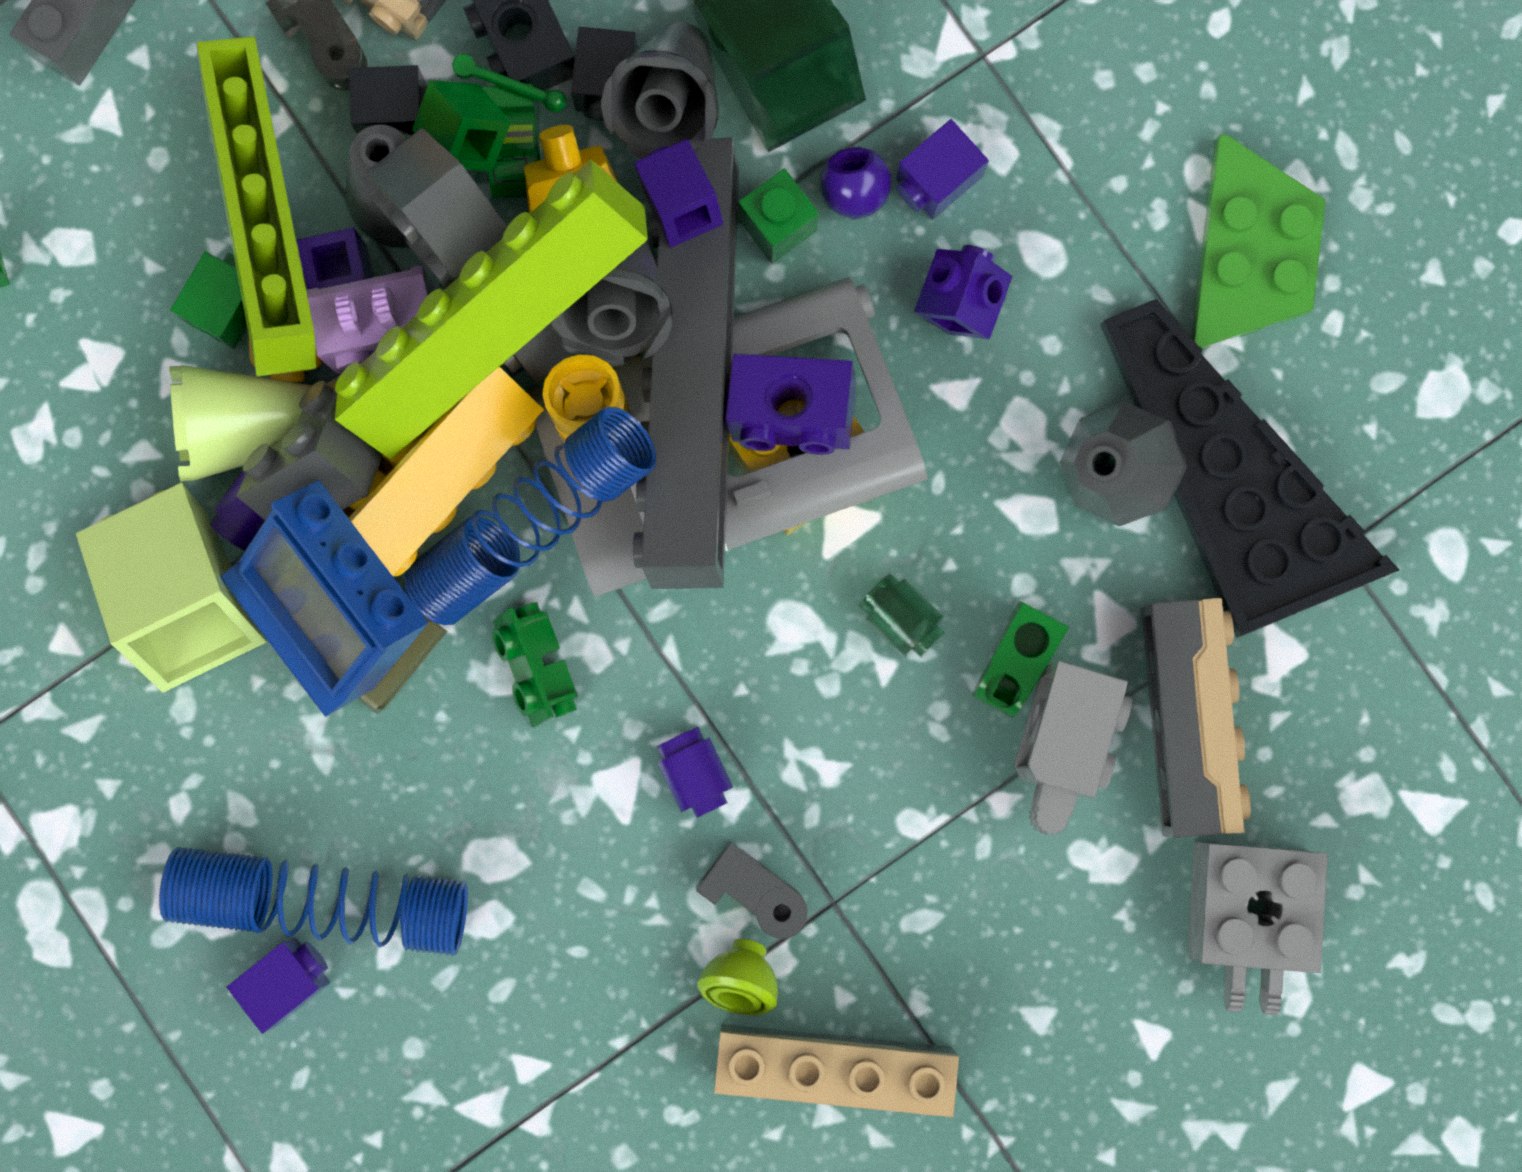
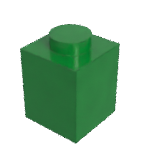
(463, 122)
(778, 215)
(213, 300)

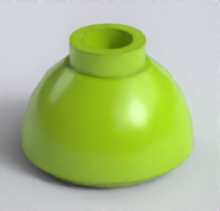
(740, 980)

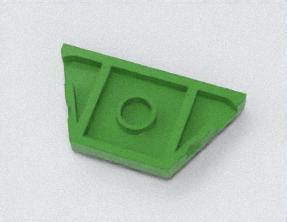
(1255, 247)

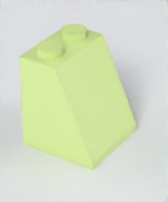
(163, 589)

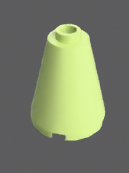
(228, 416)

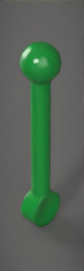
(465, 68)

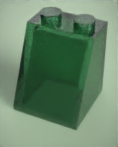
(784, 62)

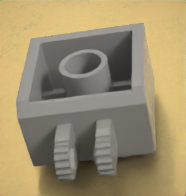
(1069, 740)
(1283, 936)

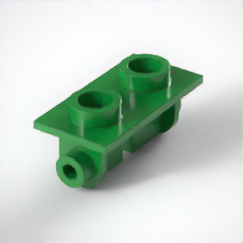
(536, 685)

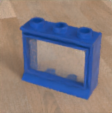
(323, 598)

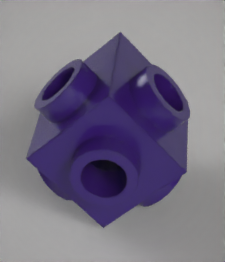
(963, 292)

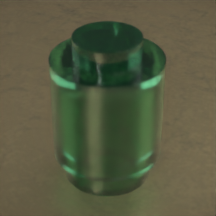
(903, 616)

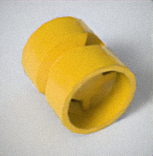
(579, 390)

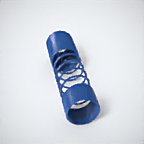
(480, 558)
(237, 889)

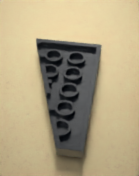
(1246, 496)

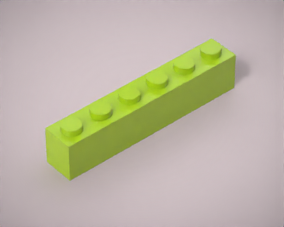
(256, 207)
(491, 309)

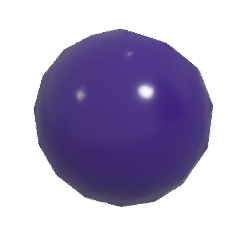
(855, 182)

